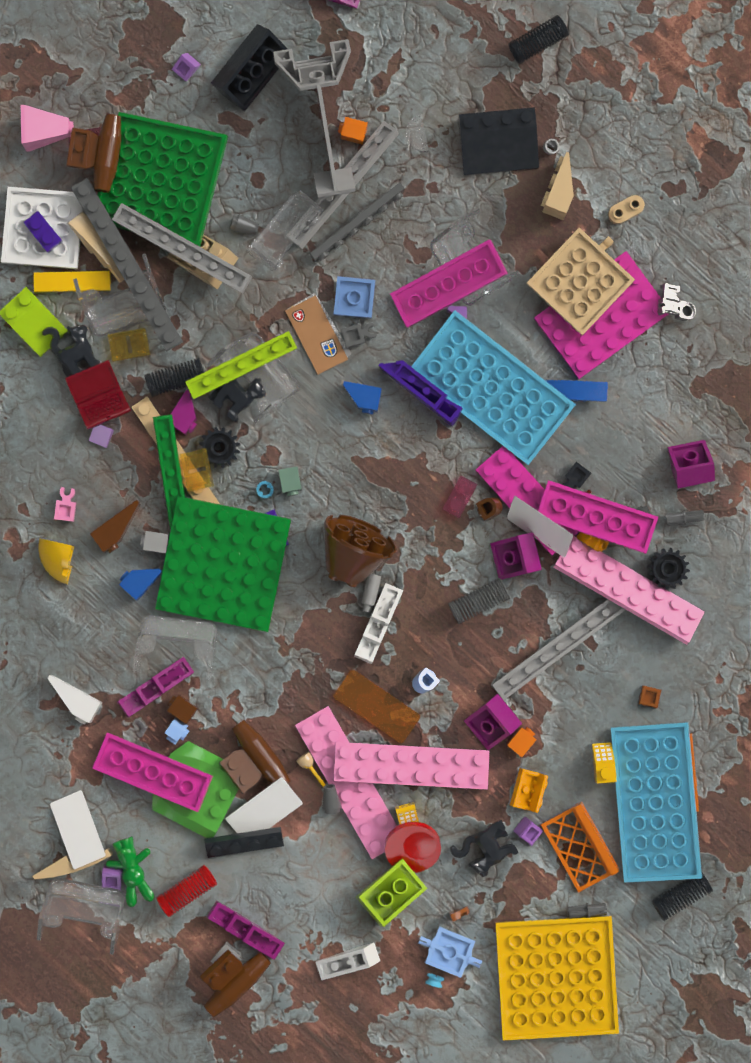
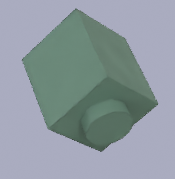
(290, 481)

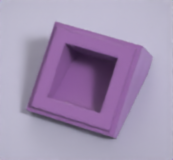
(186, 66)
(460, 309)
(101, 435)
(528, 831)
(112, 877)

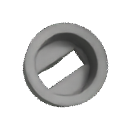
(553, 144)

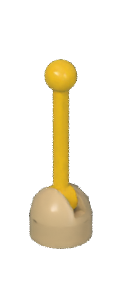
(306, 761)

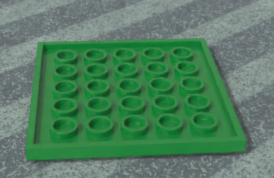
(166, 174)
(223, 563)

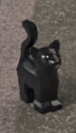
(75, 353)
(237, 395)
(489, 846)

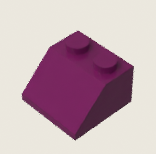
(691, 464)
(516, 556)
(493, 722)

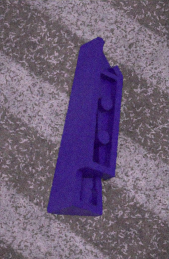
(423, 390)

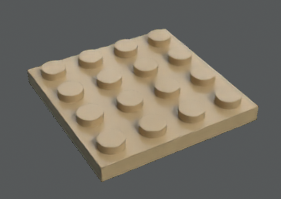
(580, 281)

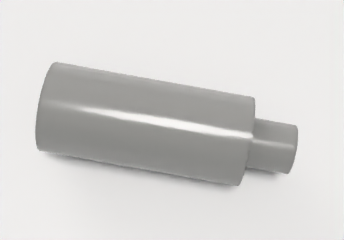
(370, 592)

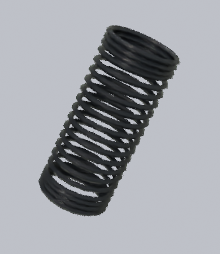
(515, 46)
(175, 384)
(656, 902)

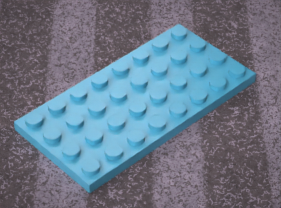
(493, 387)
(656, 802)

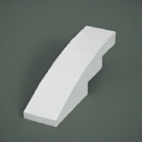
(378, 623)

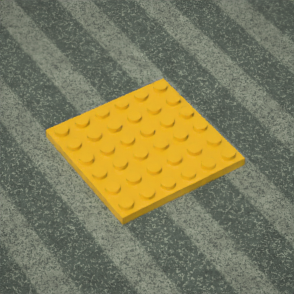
(557, 978)

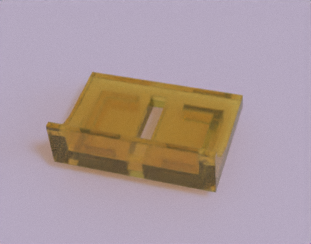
(119, 345)
(199, 479)

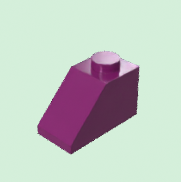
(184, 414)

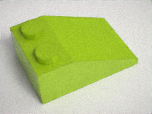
(29, 319)
(391, 893)

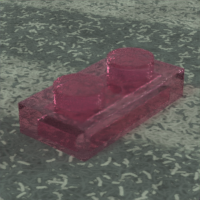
(460, 496)

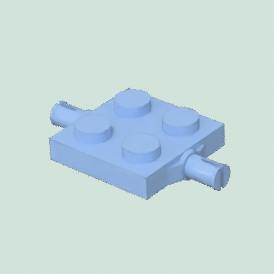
(450, 952)

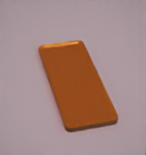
(377, 706)

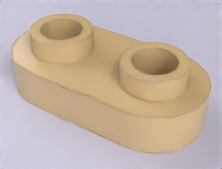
(626, 209)

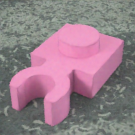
(65, 509)

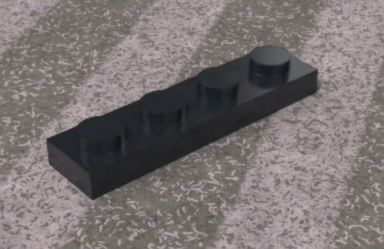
(244, 842)

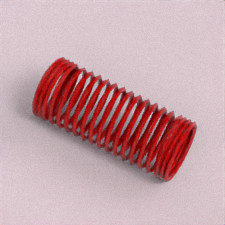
(164, 900)

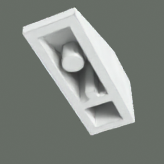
(77, 701)
(348, 961)

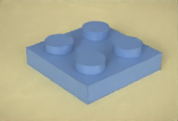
(354, 297)

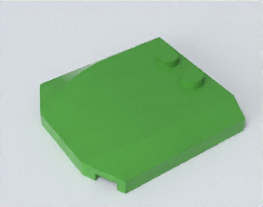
(217, 799)

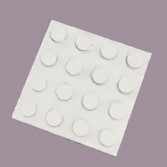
(19, 243)

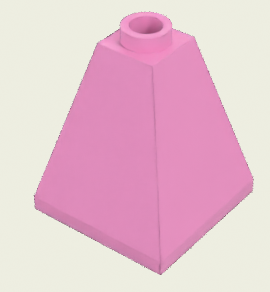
(42, 128)

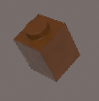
(182, 708)

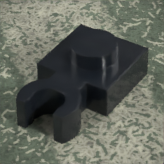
(576, 476)

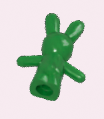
(132, 874)

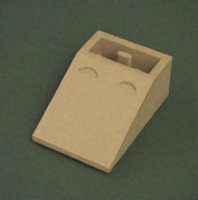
(559, 198)
(215, 249)

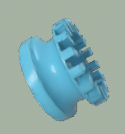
(269, 485)
(434, 981)

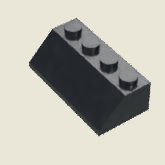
(249, 68)

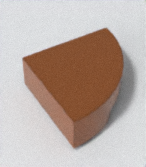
(457, 914)

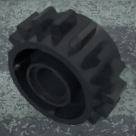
(230, 447)
(659, 574)

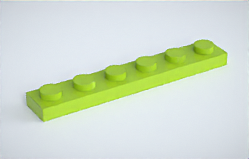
(241, 365)

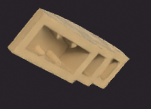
(87, 234)
(65, 867)

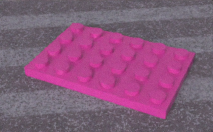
(618, 326)

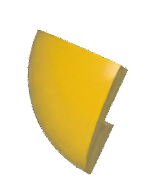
(56, 559)

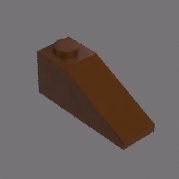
(113, 531)

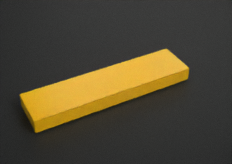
(64, 281)

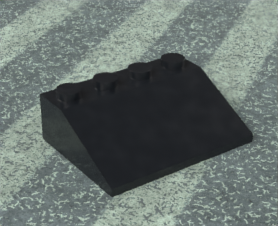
(498, 141)

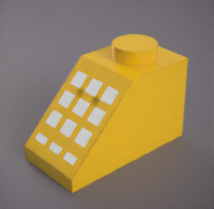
(603, 763)
(406, 813)

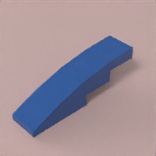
(581, 390)

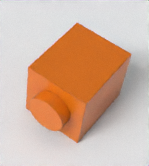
(353, 130)
(522, 741)

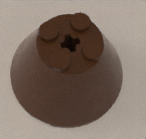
(354, 549)

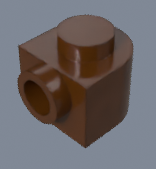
(489, 508)

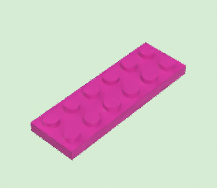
(448, 283)
(510, 479)
(598, 517)
(152, 772)

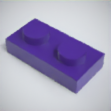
(43, 231)

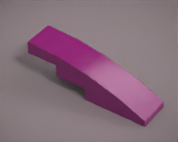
(155, 687)
(245, 930)

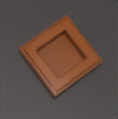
(649, 696)

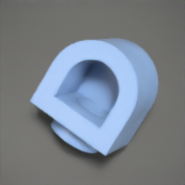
(424, 681)
(176, 731)

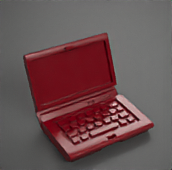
(97, 394)

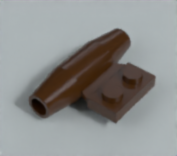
(96, 151)
(254, 760)
(232, 979)

